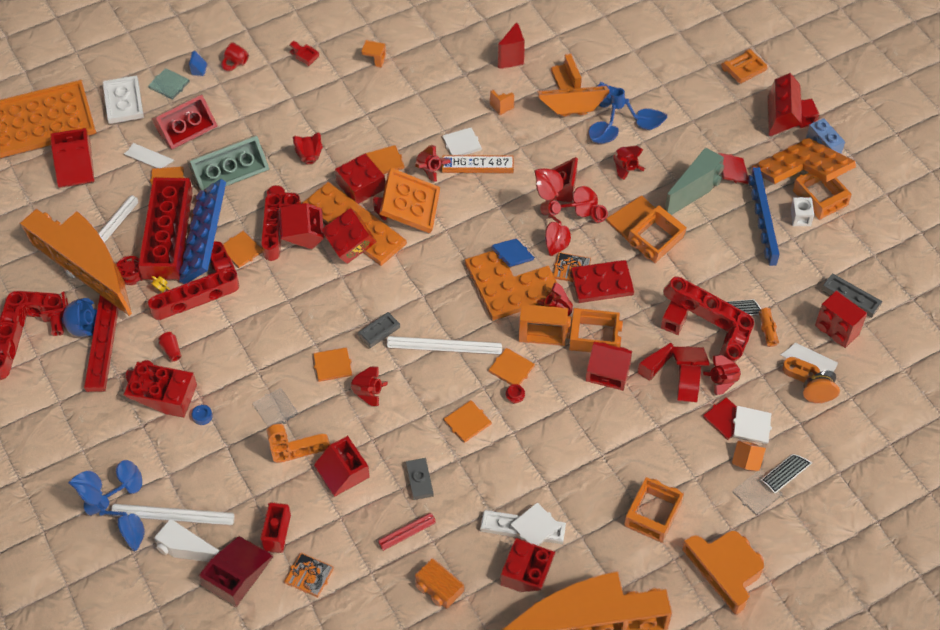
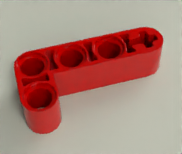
(271, 222)

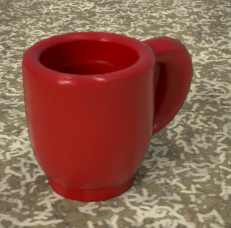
(236, 55)

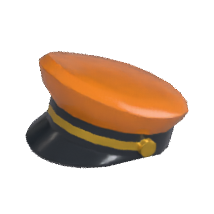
(821, 387)

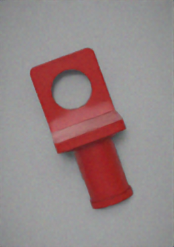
(55, 317)

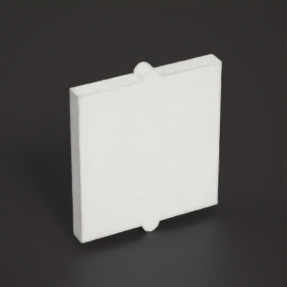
(462, 142)
(752, 424)
(535, 525)

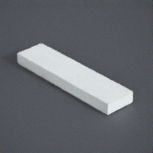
(500, 523)

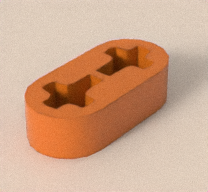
(800, 370)

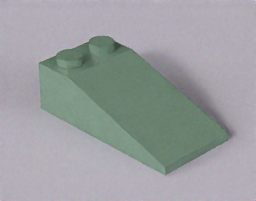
(696, 181)

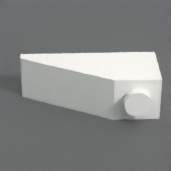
(183, 544)

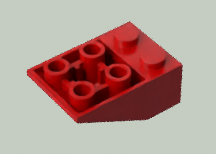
(72, 157)
(162, 388)

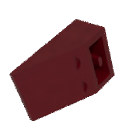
(234, 570)

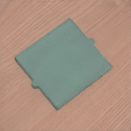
(169, 83)

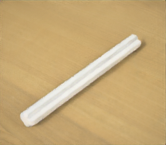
(115, 221)
(444, 345)
(176, 514)

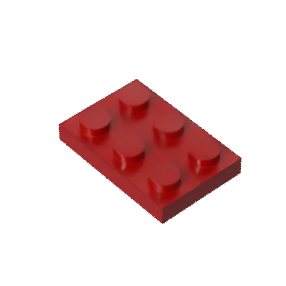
(602, 281)

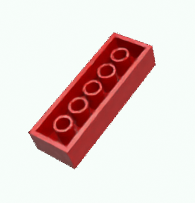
(166, 228)

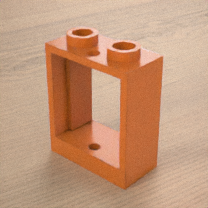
(838, 201)
(666, 222)
(594, 317)
(541, 333)
(645, 525)

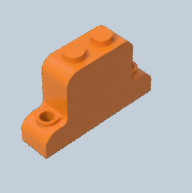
(727, 565)

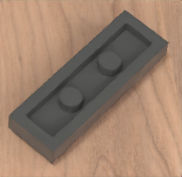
(859, 297)

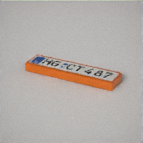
(479, 164)

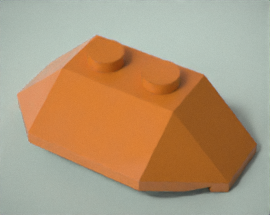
(574, 100)

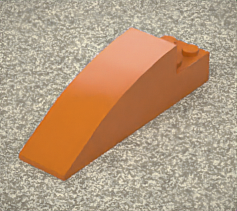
(80, 251)
(598, 606)

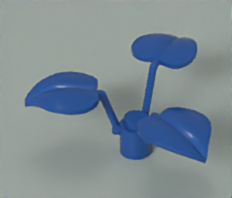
(647, 118)
(89, 488)

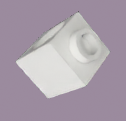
(802, 211)

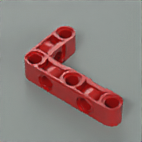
(198, 291)
(716, 311)
(13, 317)

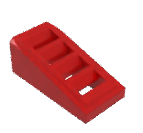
(651, 365)

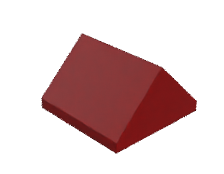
(511, 48)
(568, 172)

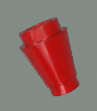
(169, 344)

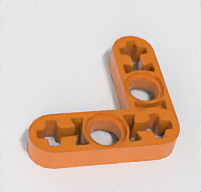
(286, 451)

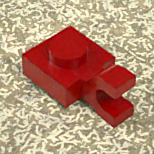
(304, 54)

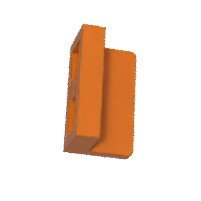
(567, 75)

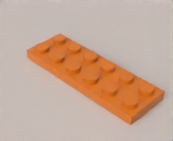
(336, 202)

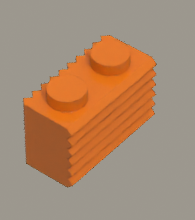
(439, 584)

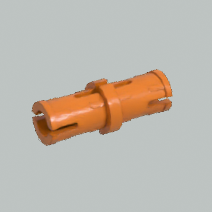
(768, 327)

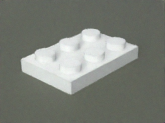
(123, 99)

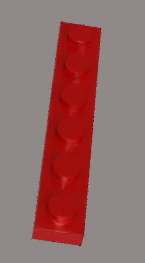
(101, 346)

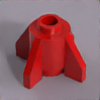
(308, 148)
(627, 159)
(430, 162)
(557, 299)
(724, 374)
(367, 385)

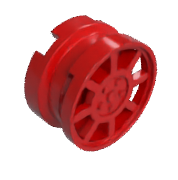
(129, 270)

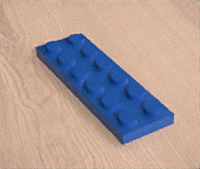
(202, 231)

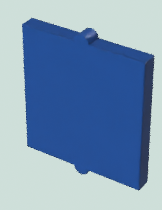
(512, 252)

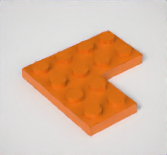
(806, 156)
(503, 291)

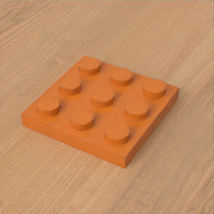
(410, 200)

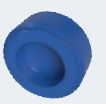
(202, 414)

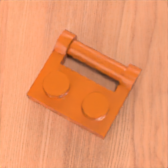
(750, 68)

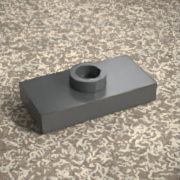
(379, 329)
(419, 479)

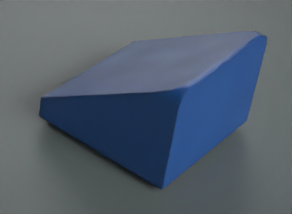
(197, 64)

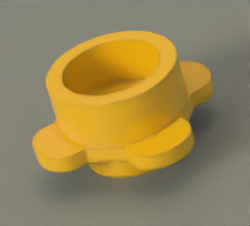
(160, 284)

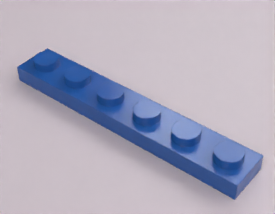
(765, 223)

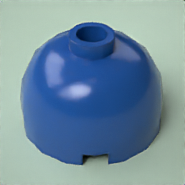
(80, 317)

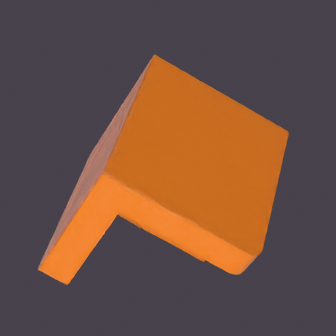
(376, 50)
(501, 103)
(748, 455)

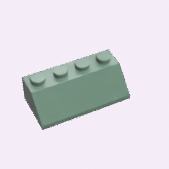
(229, 163)

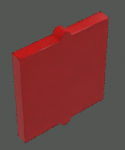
(734, 169)
(690, 356)
(722, 417)

